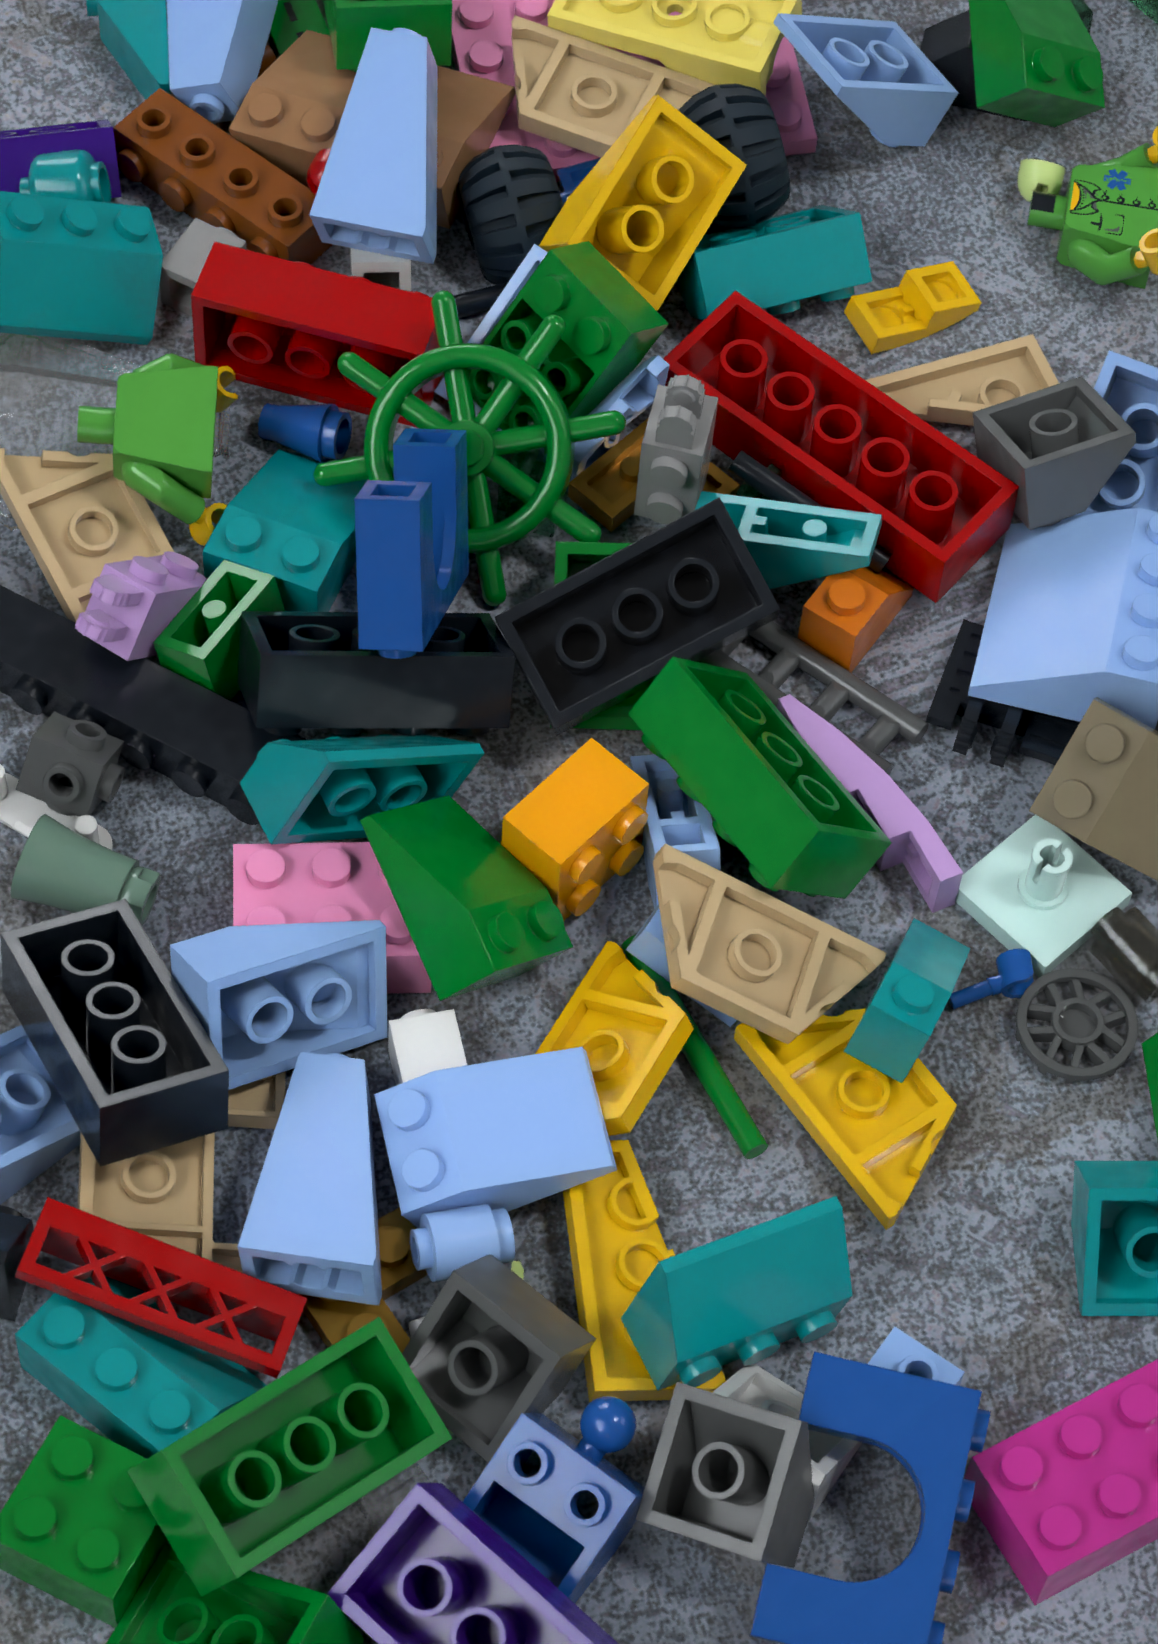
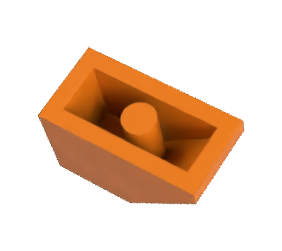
(851, 613)

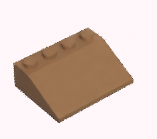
(302, 98)

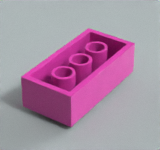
(1074, 1486)

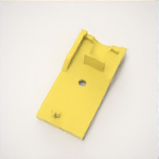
(706, 41)

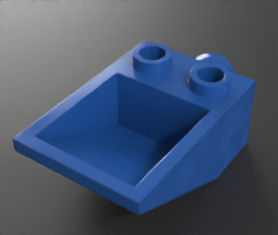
(541, 1511)

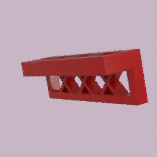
(166, 1276)

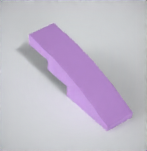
(907, 828)

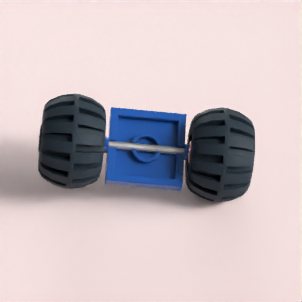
(514, 196)

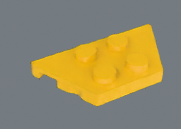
(627, 1033)
(860, 1118)

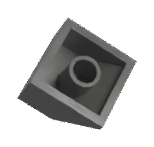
(1055, 447)
(493, 1352)
(731, 1477)

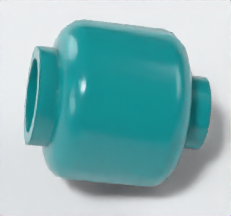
(68, 175)

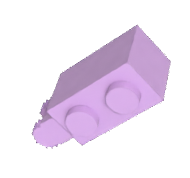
(137, 602)

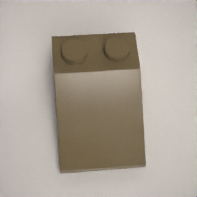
(1107, 787)

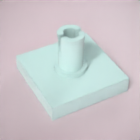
(1040, 893)

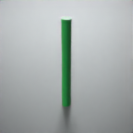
(711, 1073)

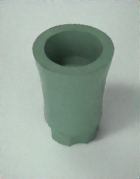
(79, 874)

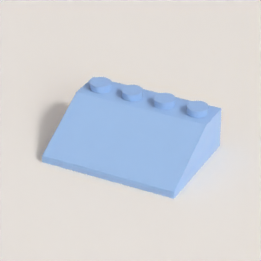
(1075, 617)

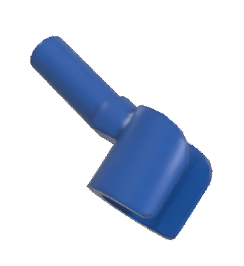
(1013, 979)

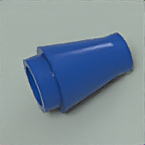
(309, 429)

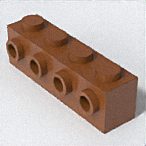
(216, 178)

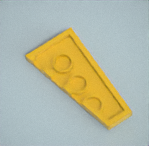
(612, 1255)

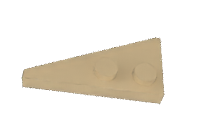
(969, 381)

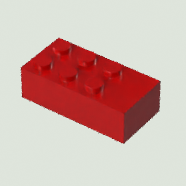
(291, 322)

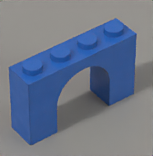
(412, 542)
(930, 1434)

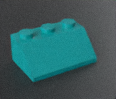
(778, 262)
(78, 269)
(332, 783)
(1116, 1237)
(742, 1296)
(126, 1377)

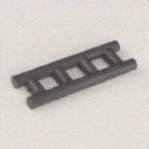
(840, 688)

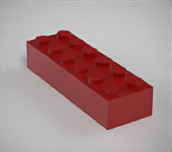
(846, 443)

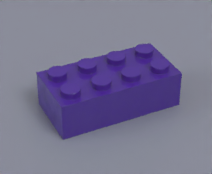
(453, 1580)

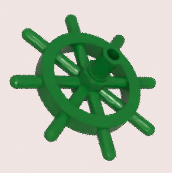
(484, 442)

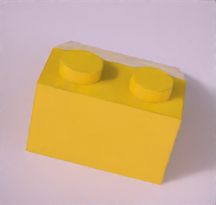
(649, 199)

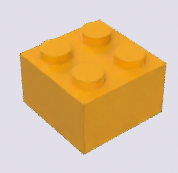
(580, 827)

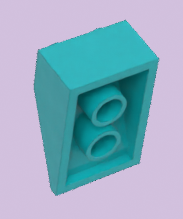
(291, 531)

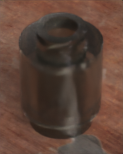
(1128, 950)

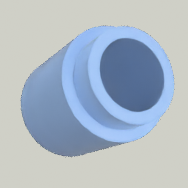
(460, 1237)

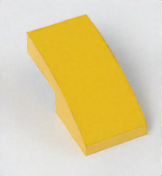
(920, 306)

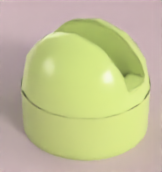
(1040, 177)

